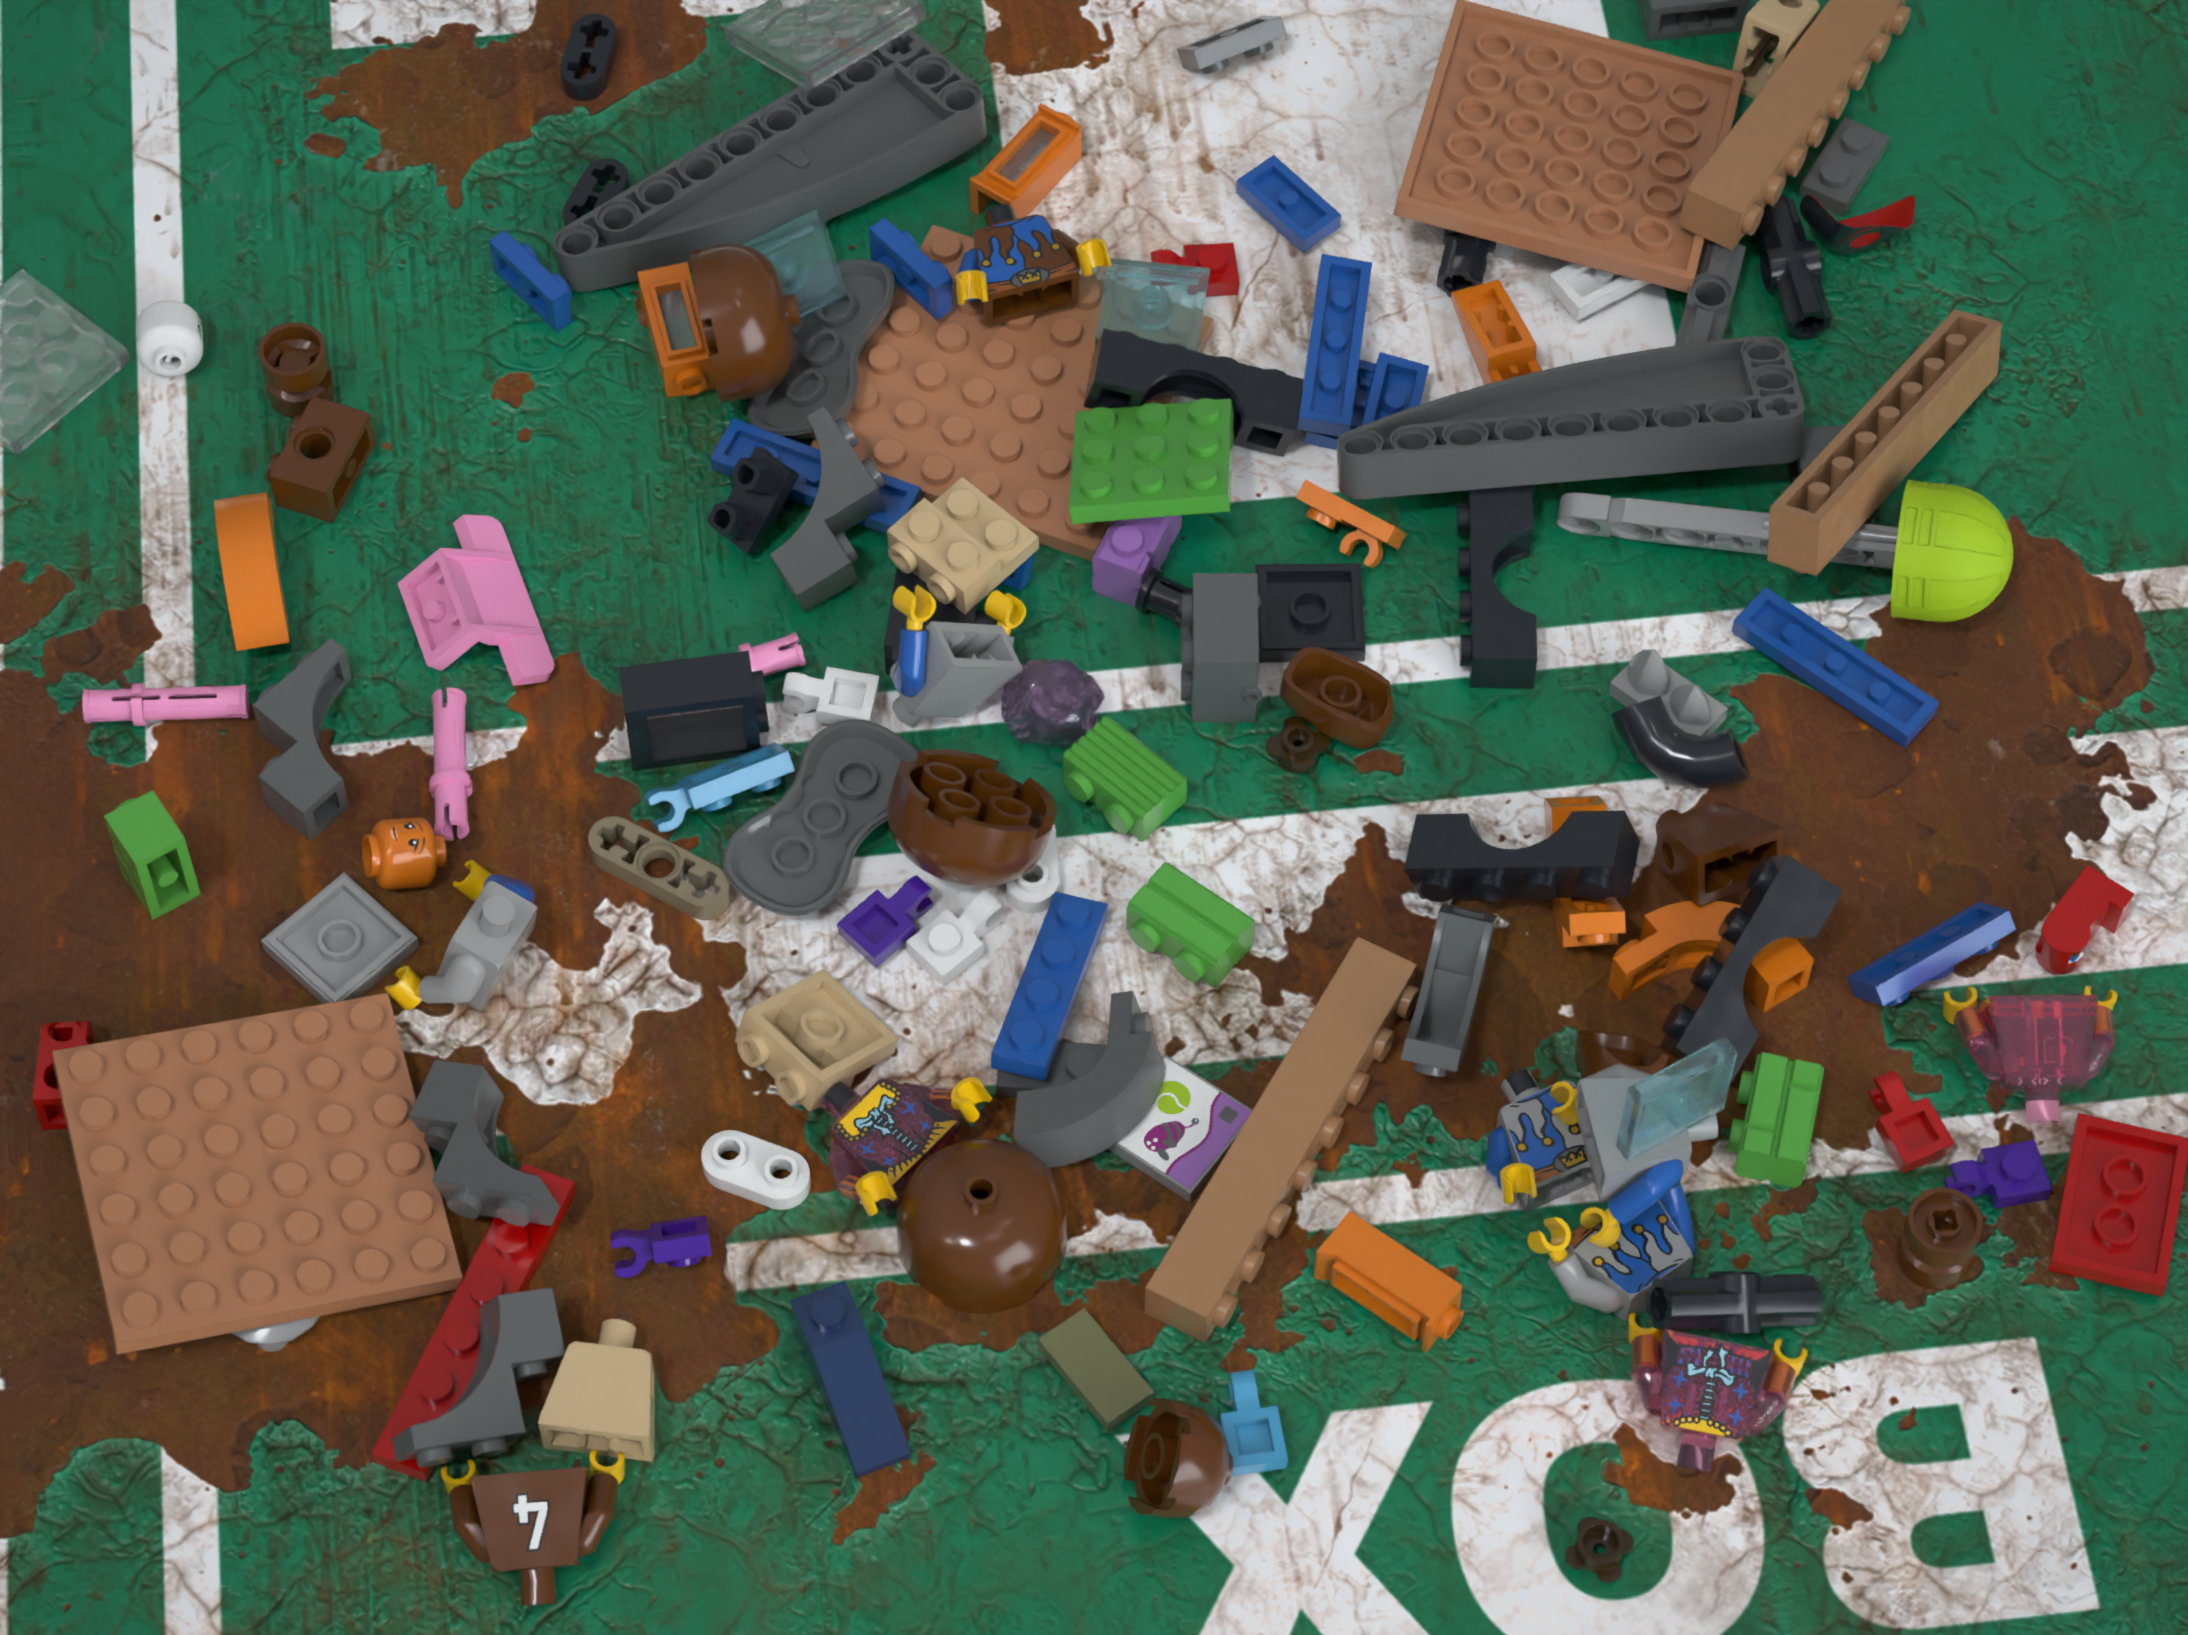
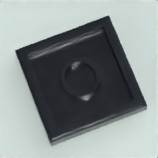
(1310, 609)

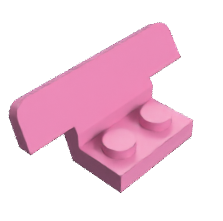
(476, 598)

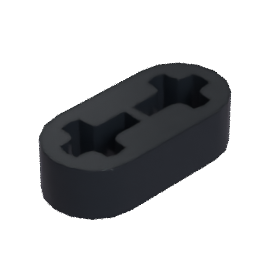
(579, 55)
(586, 192)

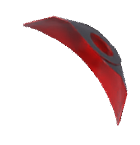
(1860, 231)

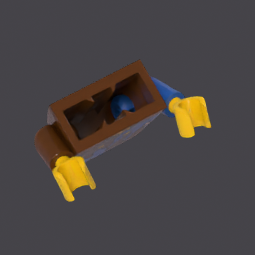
(1024, 266)

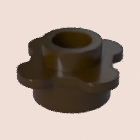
(1296, 758)
(1603, 1533)

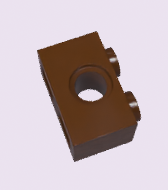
(321, 459)

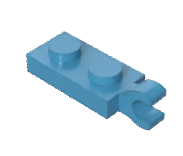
(714, 786)

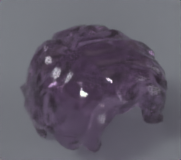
(1051, 702)

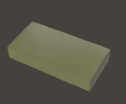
(1095, 1369)

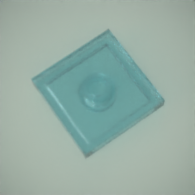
(804, 261)
(1155, 301)
(1676, 1098)

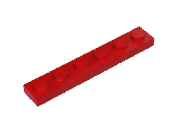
(499, 1267)

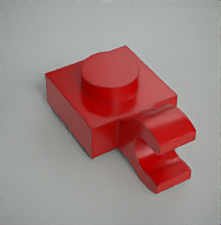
(1217, 257)
(1908, 1129)

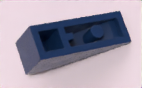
(849, 1378)

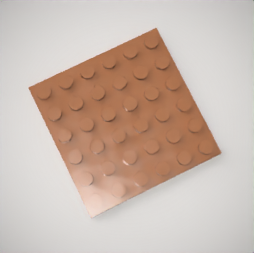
(1566, 144)
(983, 401)
(254, 1172)

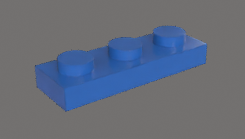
(1931, 954)

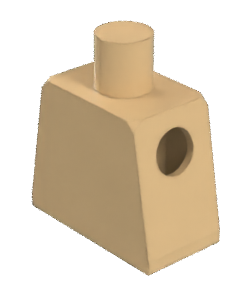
(1769, 27)
(603, 1397)

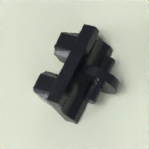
(755, 501)

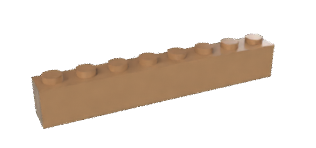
(1789, 117)
(1883, 442)
(1281, 1140)

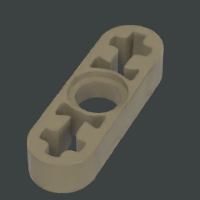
(669, 889)

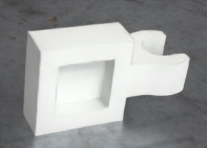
(837, 697)
(953, 943)

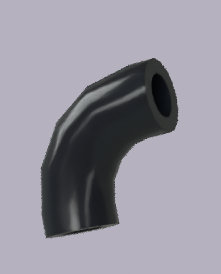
(1678, 755)

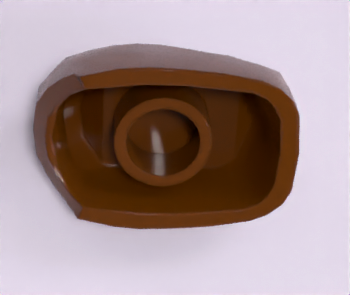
(1338, 696)
(1602, 1049)

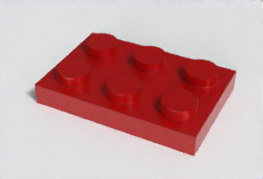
(2119, 1204)

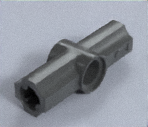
(1712, 294)

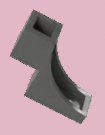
(819, 555)
(290, 716)
(1449, 990)
(459, 1119)
(516, 1345)

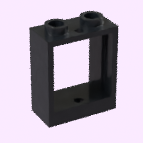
(690, 687)

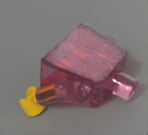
(2036, 1043)

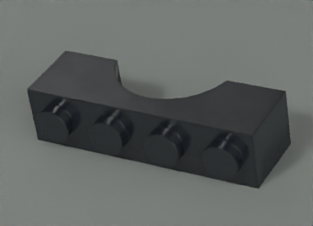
(1139, 370)
(1500, 635)
(1585, 858)
(1781, 903)

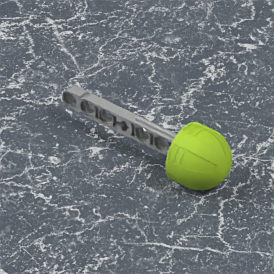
(1944, 555)

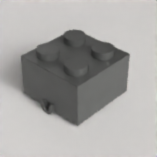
(1221, 647)

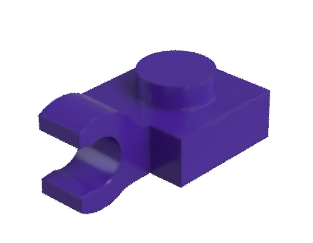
(885, 924)
(2007, 1173)
(674, 1241)

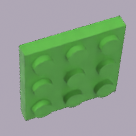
(1152, 461)

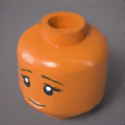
(403, 853)

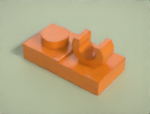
(1330, 509)

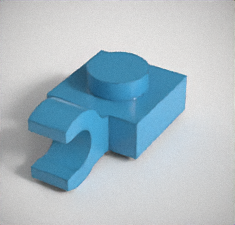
(1251, 1431)

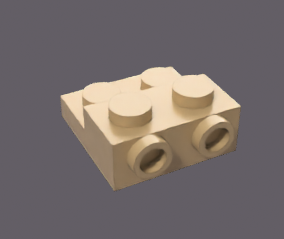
(960, 545)
(812, 1038)

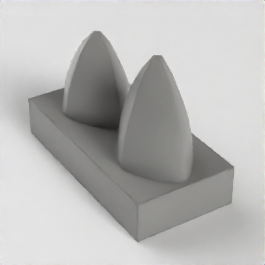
(1684, 702)

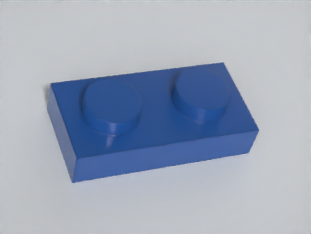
(1288, 203)
(913, 271)
(523, 273)

